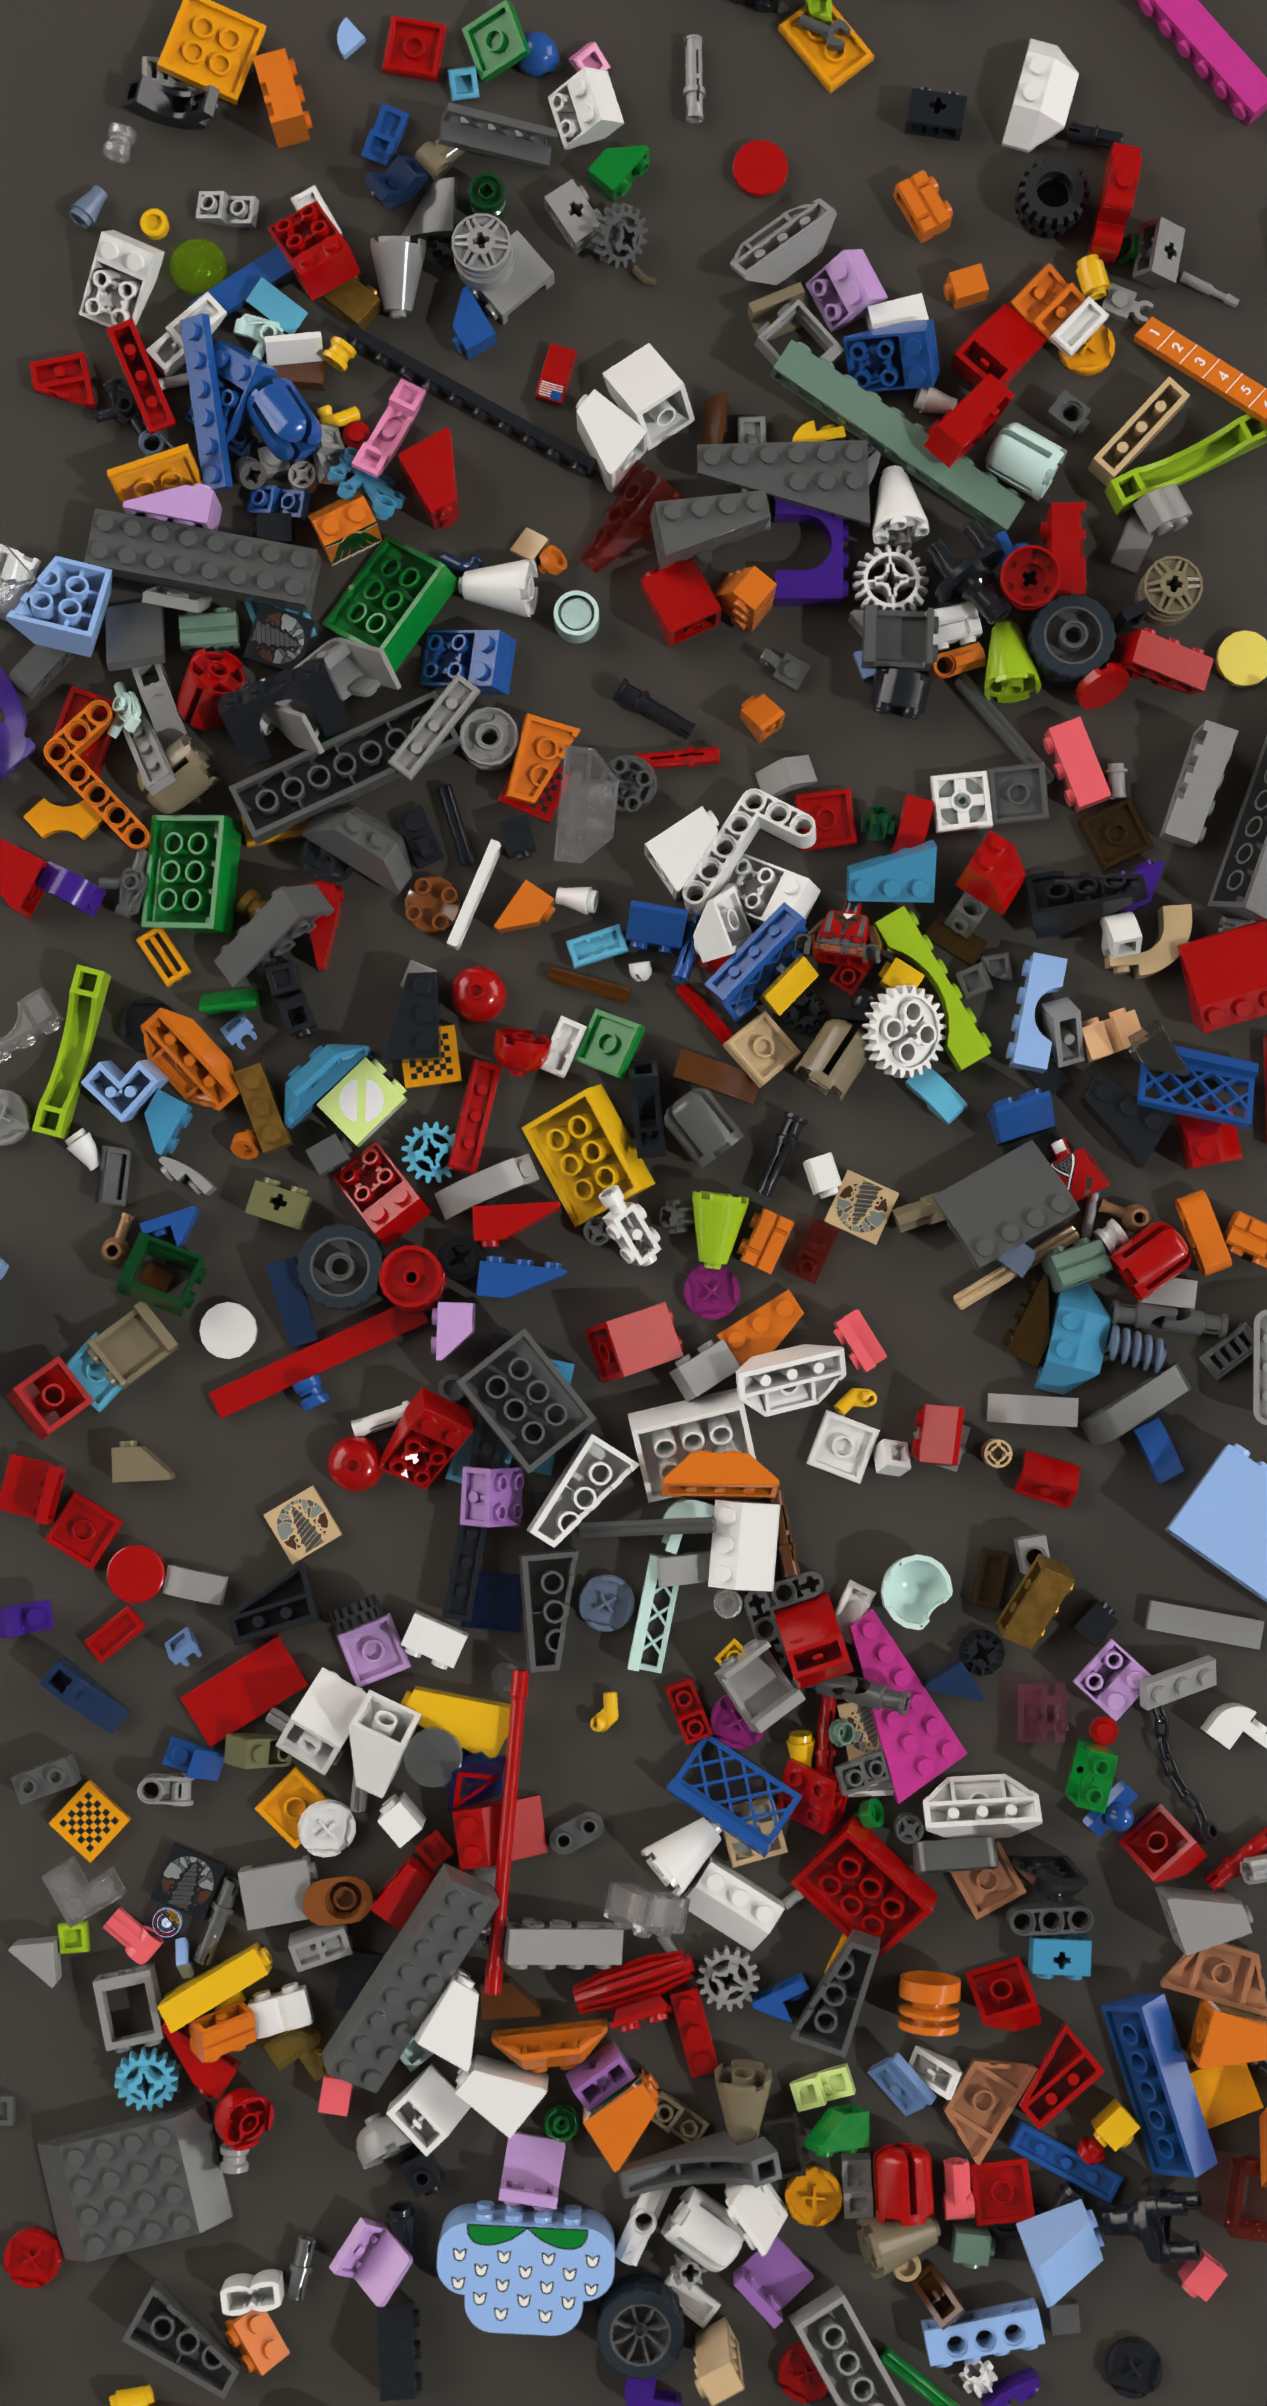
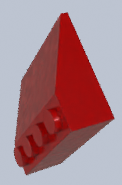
(1226, 976)
(865, 1886)

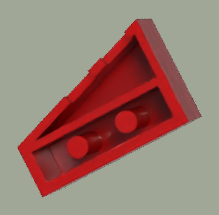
(968, 421)
(1063, 537)
(1162, 660)
(1060, 2077)

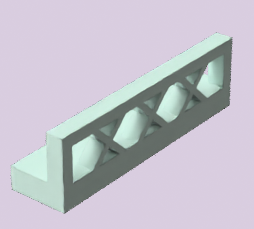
(644, 1618)

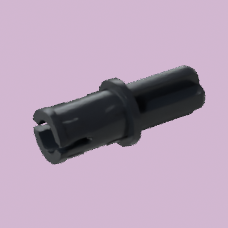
(1093, 135)

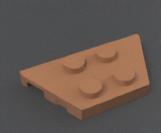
(1221, 1975)
(986, 2100)

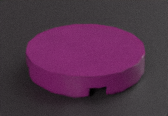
(711, 1292)
(730, 1726)

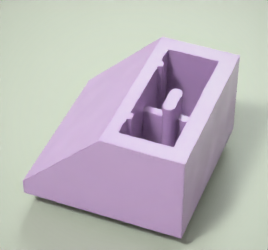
(845, 289)
(454, 1326)
(1112, 1679)

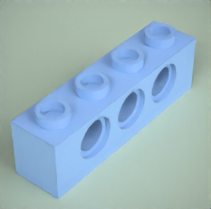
(993, 2319)

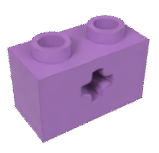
(600, 2075)

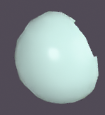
(914, 1589)

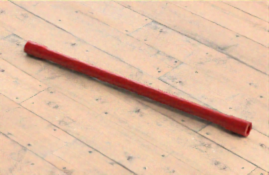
(518, 1695)

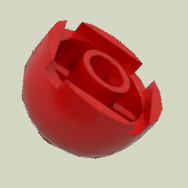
(478, 994)
(520, 1050)
(354, 1463)
(243, 2118)

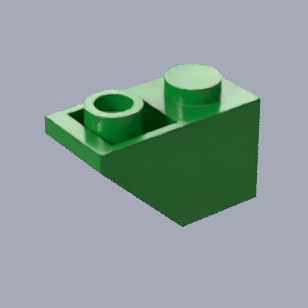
(617, 168)
(840, 2129)

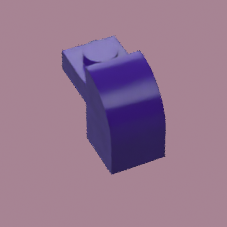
(71, 888)
(26, 1618)
(644, 2393)

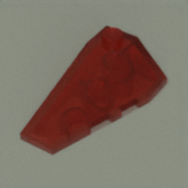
(629, 517)

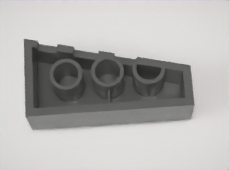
(705, 522)
(271, 932)
(546, 1598)
(836, 2002)
(181, 2342)

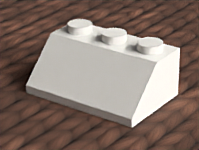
(744, 1545)
(733, 1904)

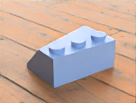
(65, 606)

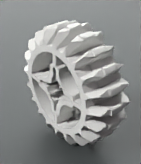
(901, 581)

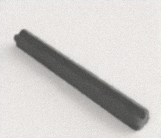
(999, 723)
(647, 1527)

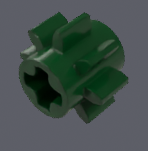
(877, 823)

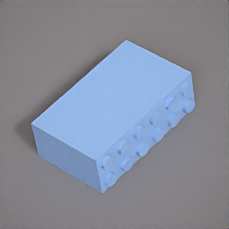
(1228, 1518)

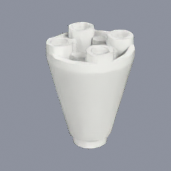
(898, 512)

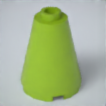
(1009, 665)
(717, 1225)

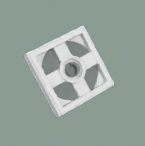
(961, 802)

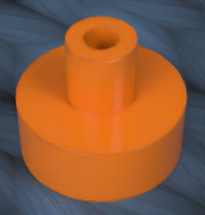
(552, 561)
(245, 1145)

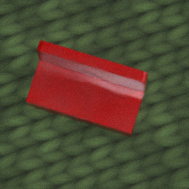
(1048, 1479)

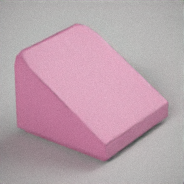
(590, 57)

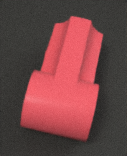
(138, 1940)
(958, 2197)

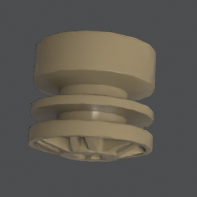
(1167, 606)

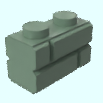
(210, 630)
(1077, 1264)

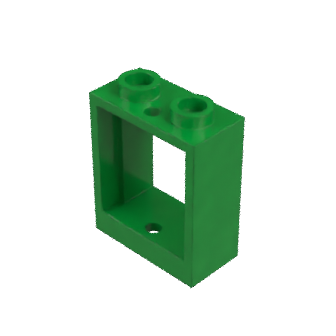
(1093, 1785)

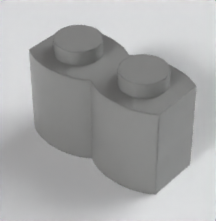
(1163, 510)

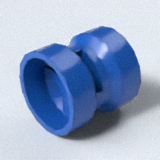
(311, 1392)

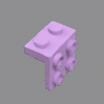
(532, 2171)
(373, 2259)

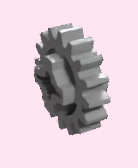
(738, 1982)

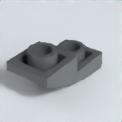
(862, 1772)

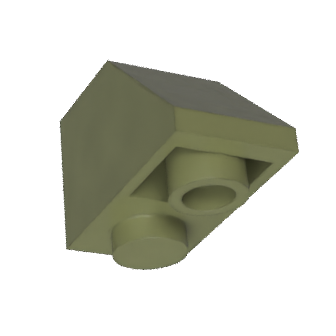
(254, 1751)

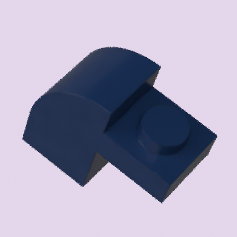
(398, 183)

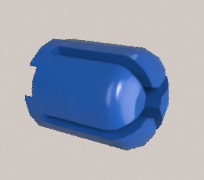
(284, 420)

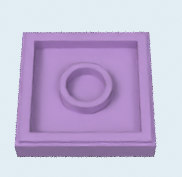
(374, 1650)

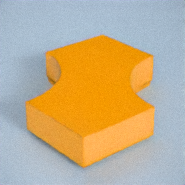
(52, 819)

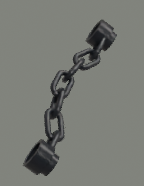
(1203, 1831)

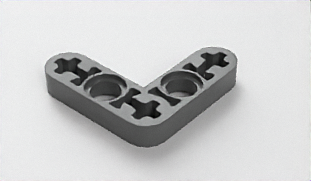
(773, 1603)

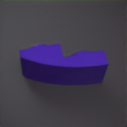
(1019, 2385)

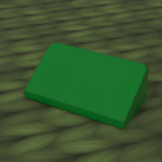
(229, 1001)

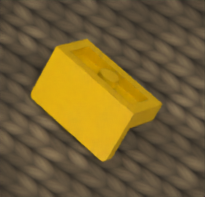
(789, 985)

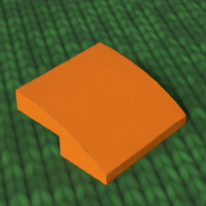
(1047, 301)

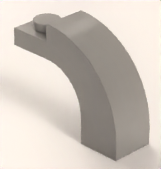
(486, 1185)

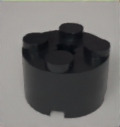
(900, 692)

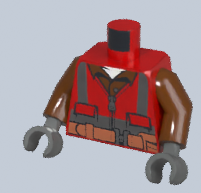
(842, 938)

